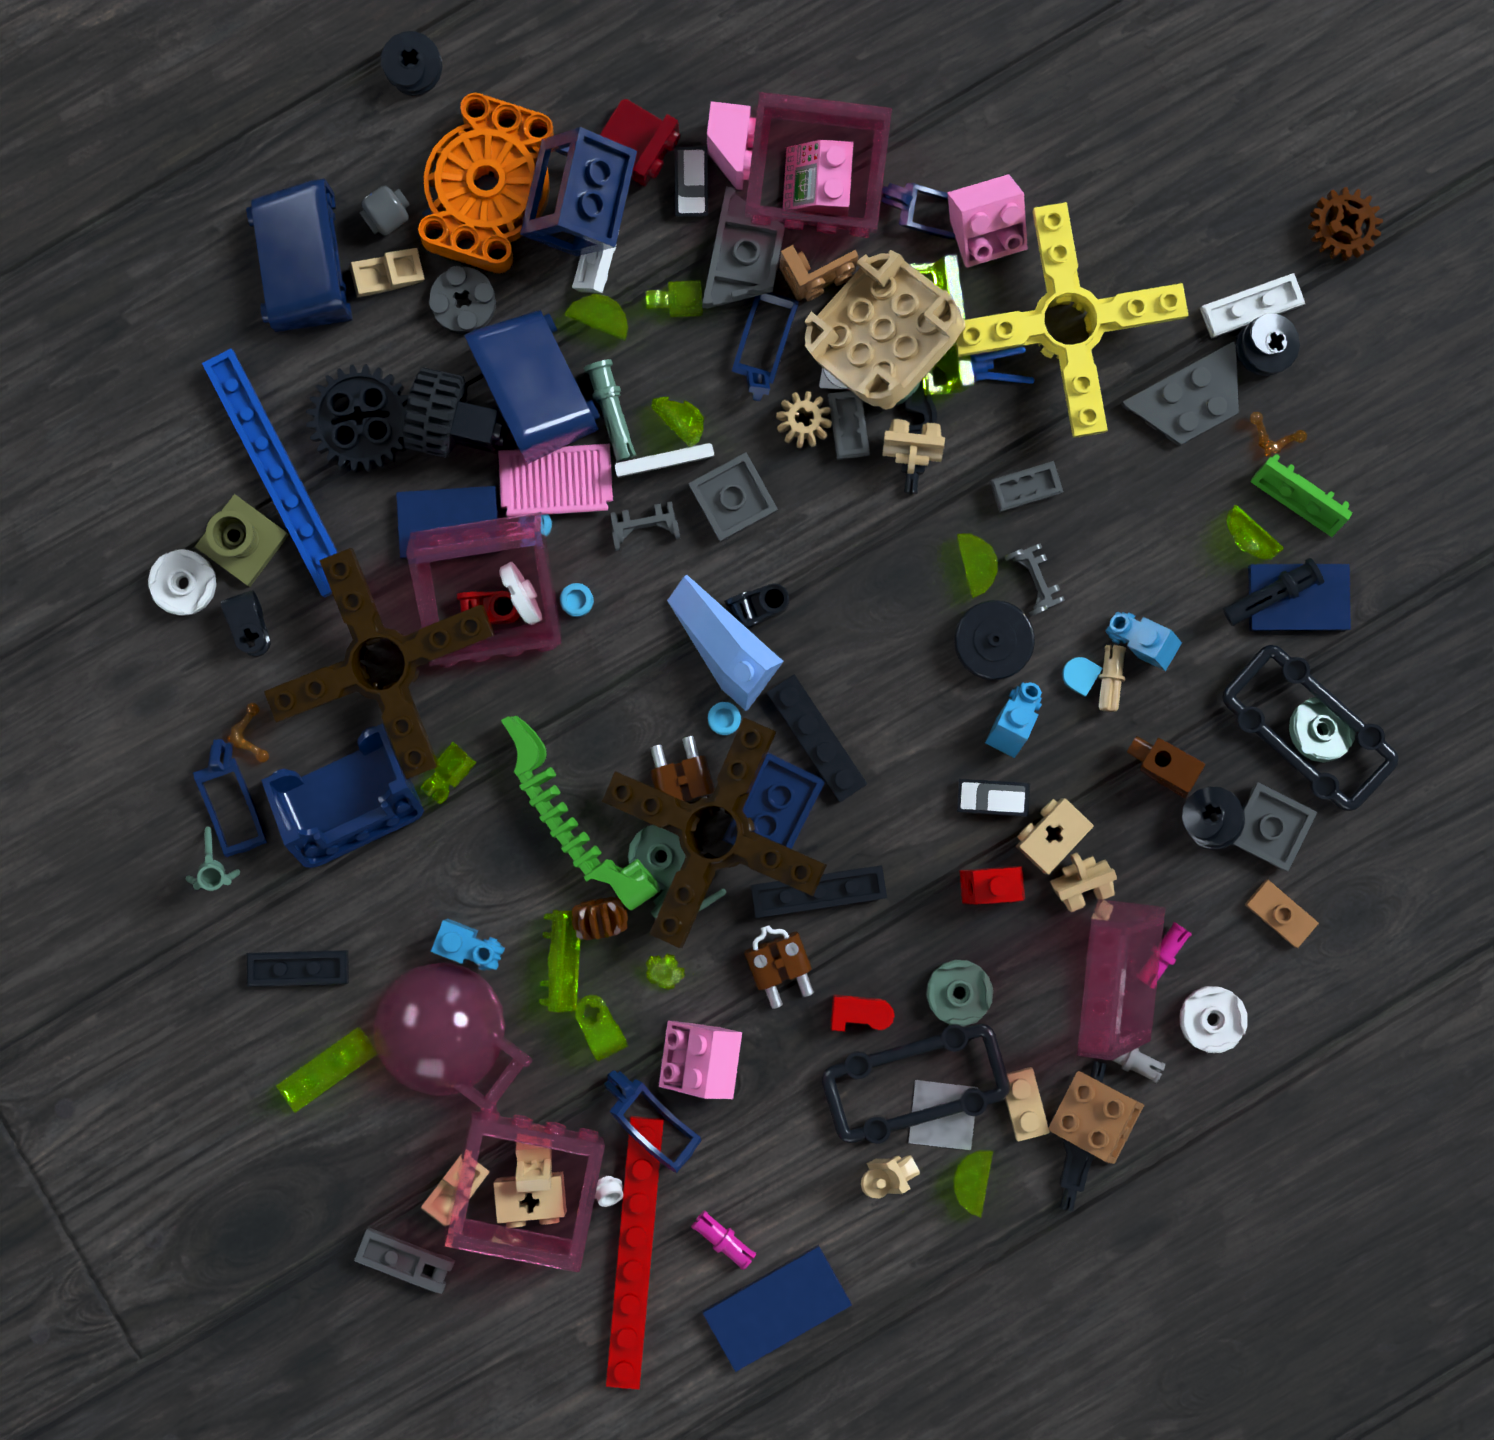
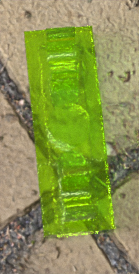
(562, 963)
(327, 1069)

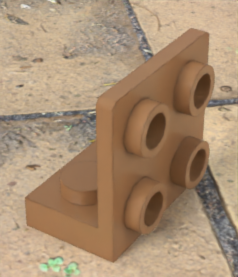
(810, 286)
(1096, 1117)

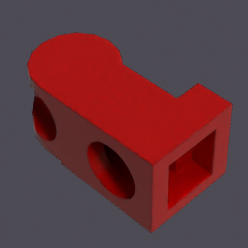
(860, 1010)

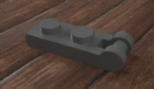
(403, 1260)

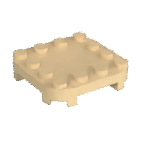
(884, 329)

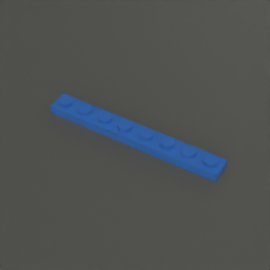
(272, 463)

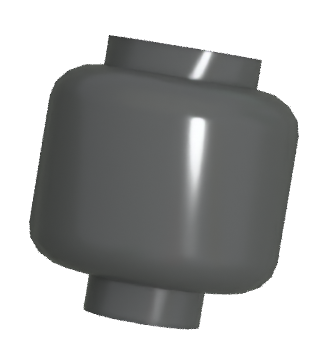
(384, 210)

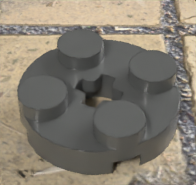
(457, 281)

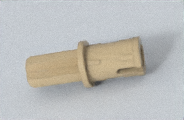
(1111, 678)

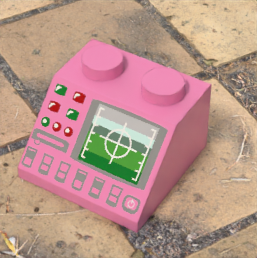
(818, 177)

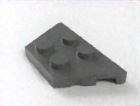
(742, 256)
(1191, 398)

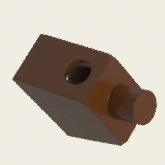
(1178, 775)

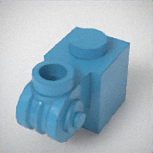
(1145, 639)
(1016, 719)
(460, 943)

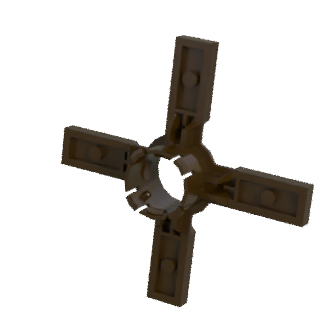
(350, 675)
(685, 820)

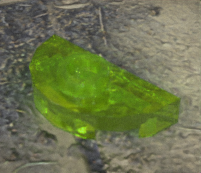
(600, 313)
(681, 418)
(1251, 536)
(979, 563)
(972, 1179)

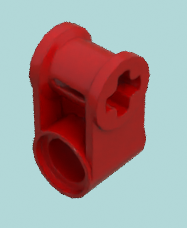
(490, 602)

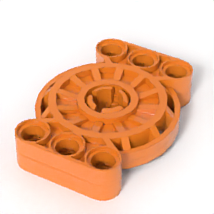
(466, 154)

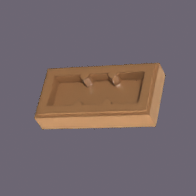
(1281, 913)

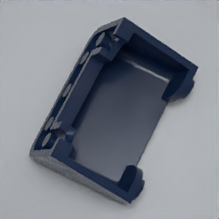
(299, 257)
(532, 384)
(343, 801)

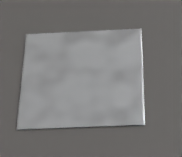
(948, 1132)

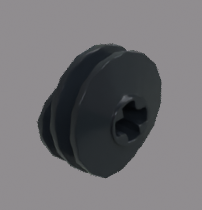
(411, 78)
(1268, 344)
(1200, 827)

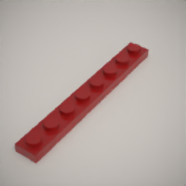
(634, 1257)

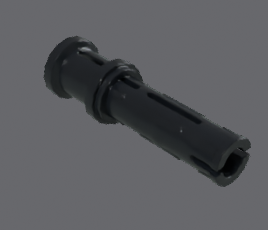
(1287, 585)

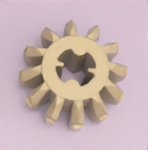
(809, 410)

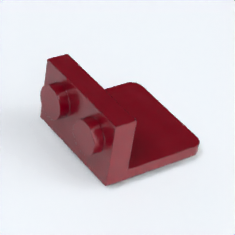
(645, 134)

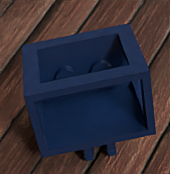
(589, 194)

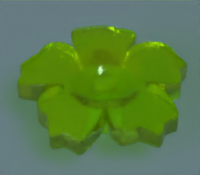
(664, 971)

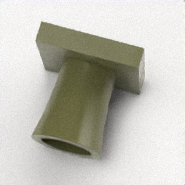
(254, 549)

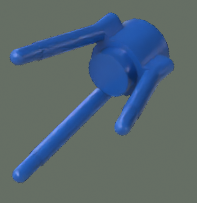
(984, 361)

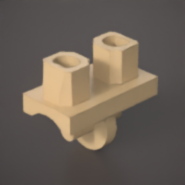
(913, 448)
(1081, 877)
(888, 1176)

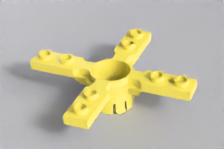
(1102, 316)

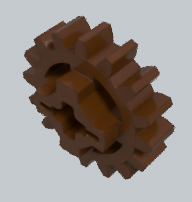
(1339, 212)

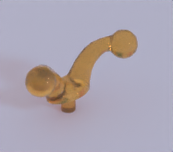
(1269, 445)
(238, 738)

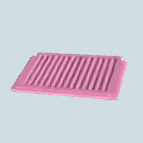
(558, 483)

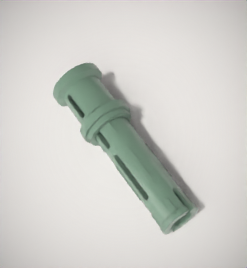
(607, 394)

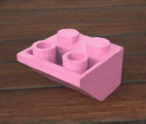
(729, 137)
(988, 220)
(700, 1060)

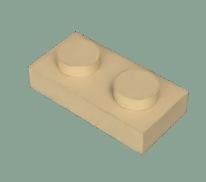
(1025, 1105)

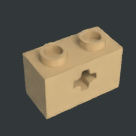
(1050, 853)
(515, 1212)

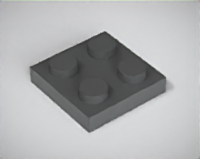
(733, 497)
(1274, 826)

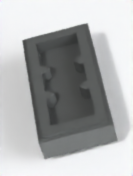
(848, 425)
(1026, 486)

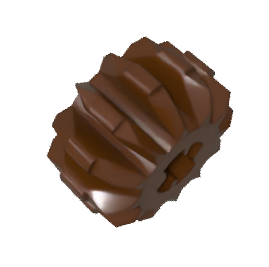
(599, 918)

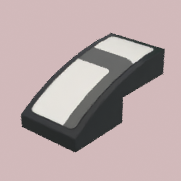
(691, 181)
(993, 797)

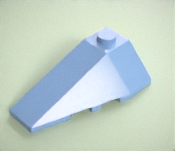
(728, 648)

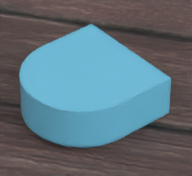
(1080, 675)

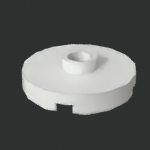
(165, 579)
(521, 592)
(1230, 1019)

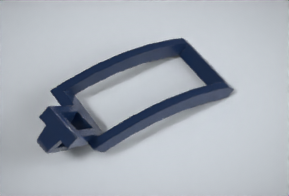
(908, 198)
(754, 374)
(217, 769)
(630, 1093)

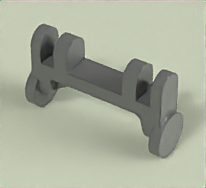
(623, 529)
(1027, 559)

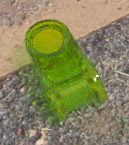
(601, 1033)

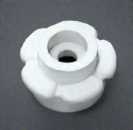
(609, 1191)

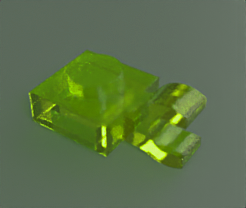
(682, 298)
(453, 768)

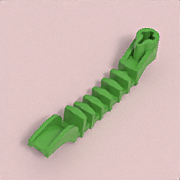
(632, 883)

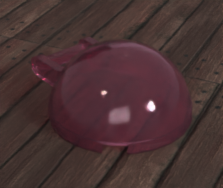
(444, 1032)

